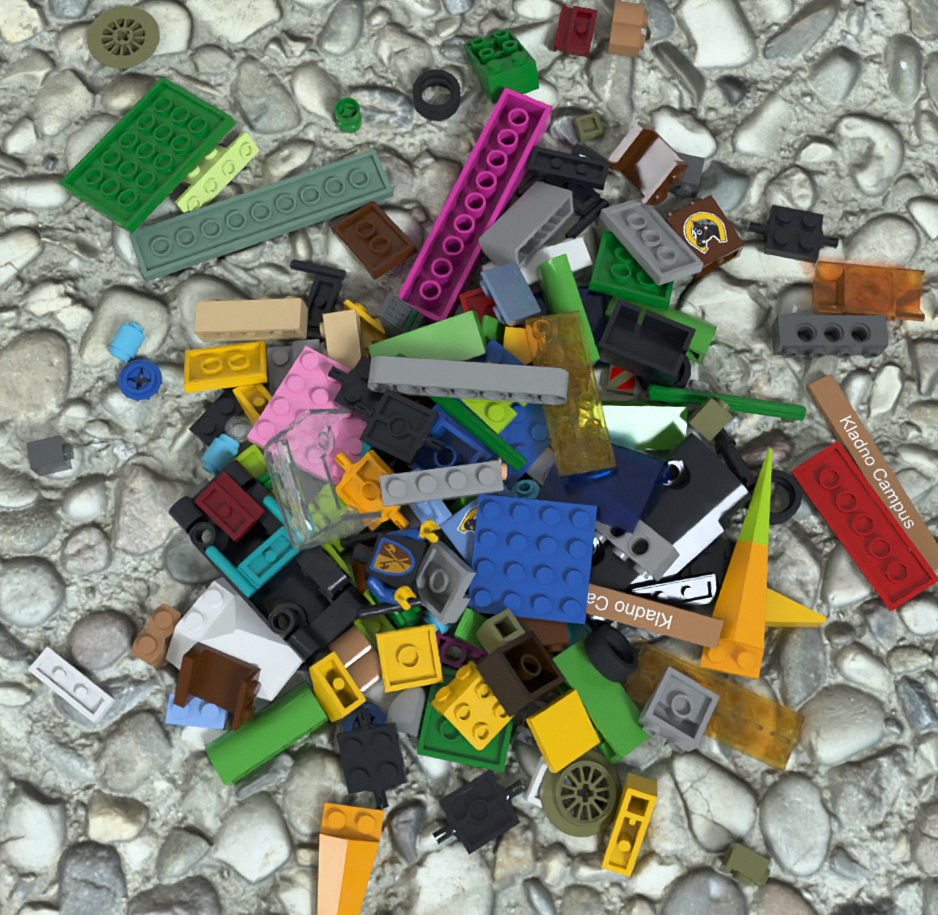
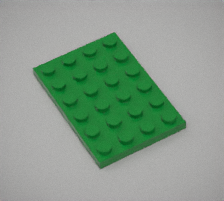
(147, 154)

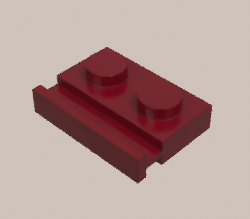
(575, 30)
(230, 506)

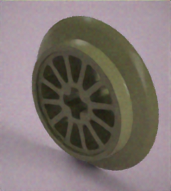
(106, 43)
(552, 799)

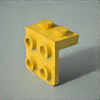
(471, 707)

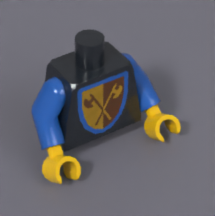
(395, 562)

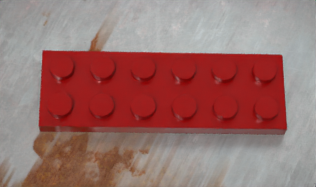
(864, 526)

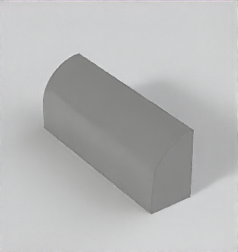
(527, 224)

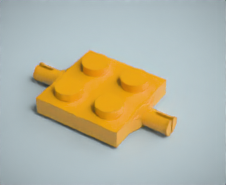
(362, 488)

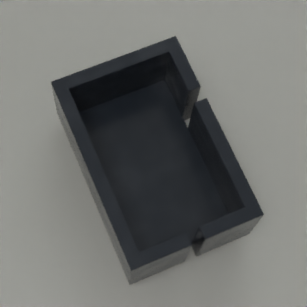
(648, 349)

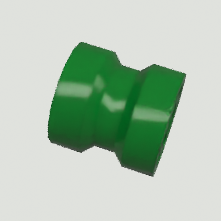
(348, 115)

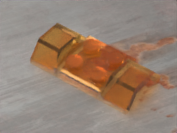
(867, 290)

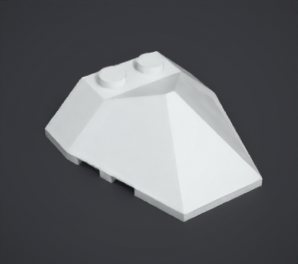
(231, 626)

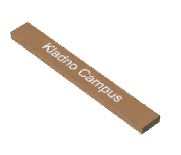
(871, 463)
(653, 616)

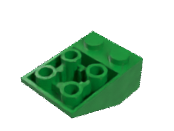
(502, 63)

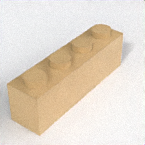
(251, 319)
(343, 337)

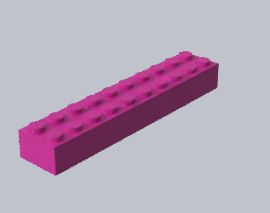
(475, 204)

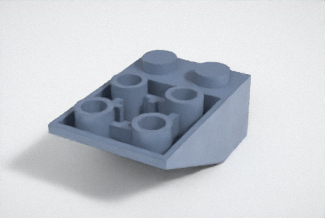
(511, 294)

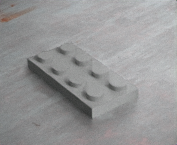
(651, 241)

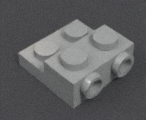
(282, 359)
(443, 583)
(678, 710)

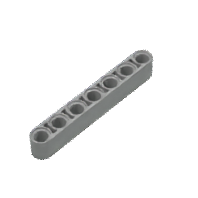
(469, 380)

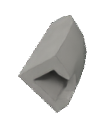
(408, 711)

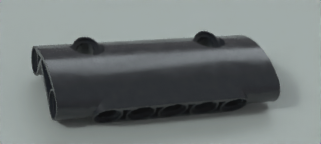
(684, 512)
(307, 583)

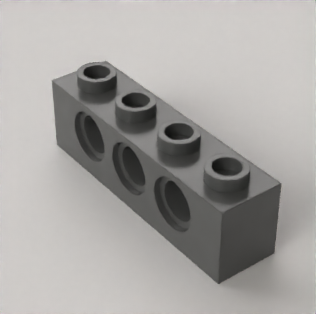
(869, 328)

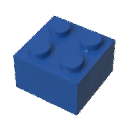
(457, 450)

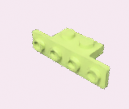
(215, 172)

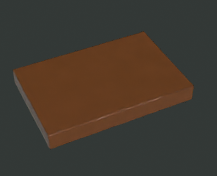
(374, 240)

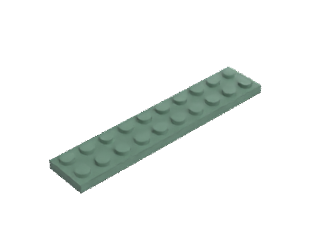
(260, 215)

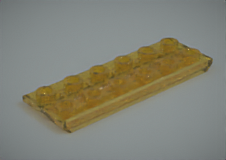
(579, 426)
(740, 716)

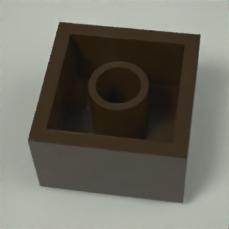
(520, 673)

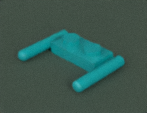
(263, 562)

